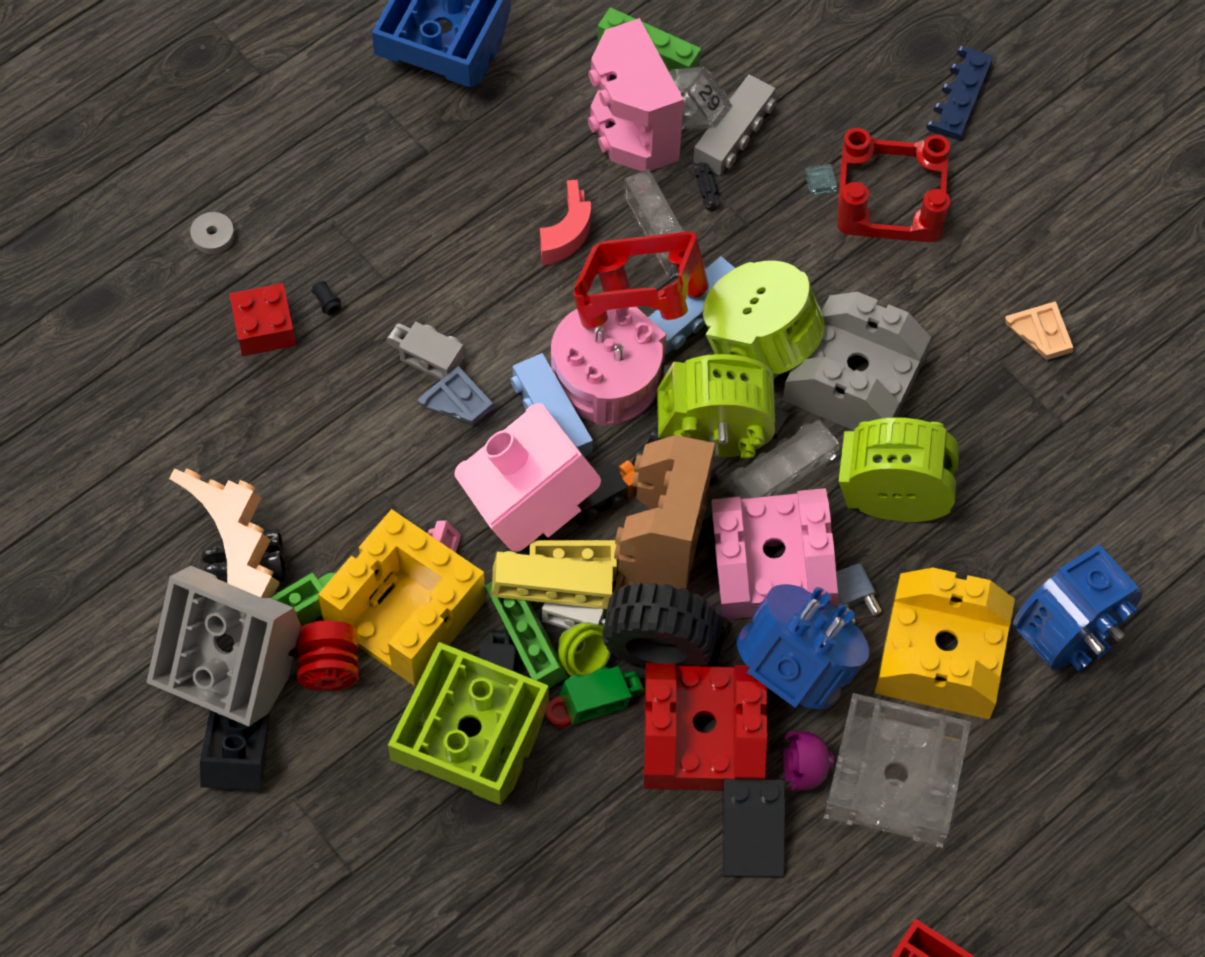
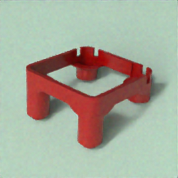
(852, 211)
(608, 262)

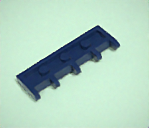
(962, 94)

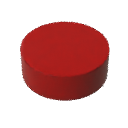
(557, 714)

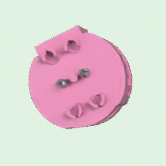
(610, 368)

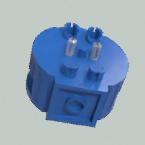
(1078, 610)
(802, 646)

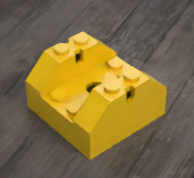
(952, 680)

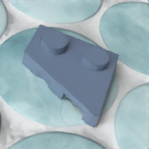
(457, 397)

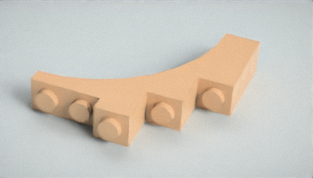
(243, 541)

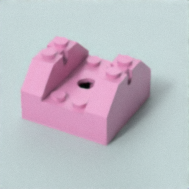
(636, 101)
(748, 524)

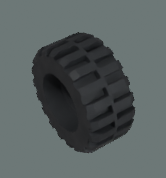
(660, 626)

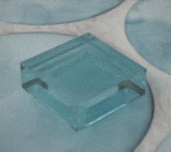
(820, 179)

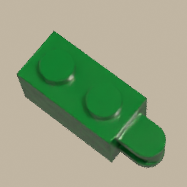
(599, 693)

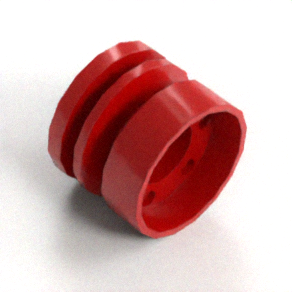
(327, 655)

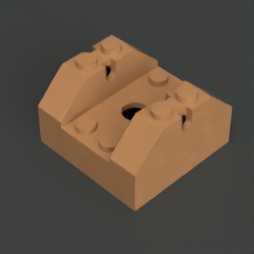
(674, 485)

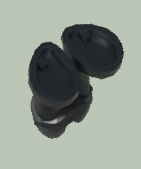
(271, 561)

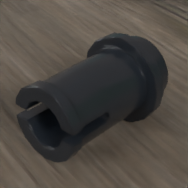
(330, 304)

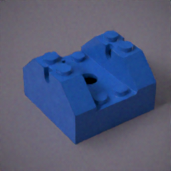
(412, 35)

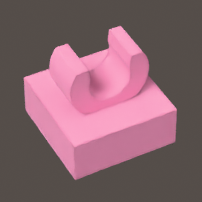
(446, 534)

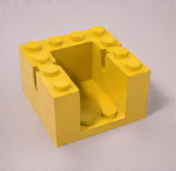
(427, 588)

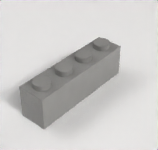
(721, 144)

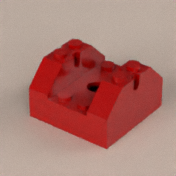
(692, 760)

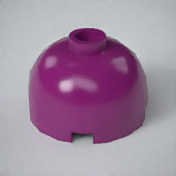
(806, 761)

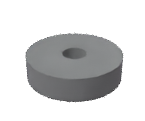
(212, 243)

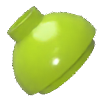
(582, 649)

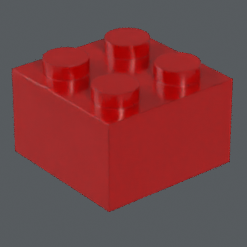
(262, 319)

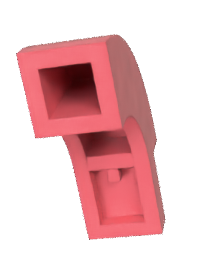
(568, 235)

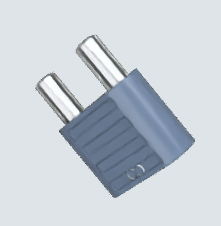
(856, 588)

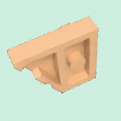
(1042, 330)

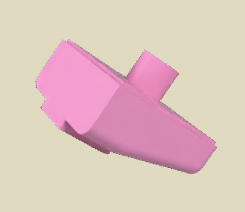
(528, 479)

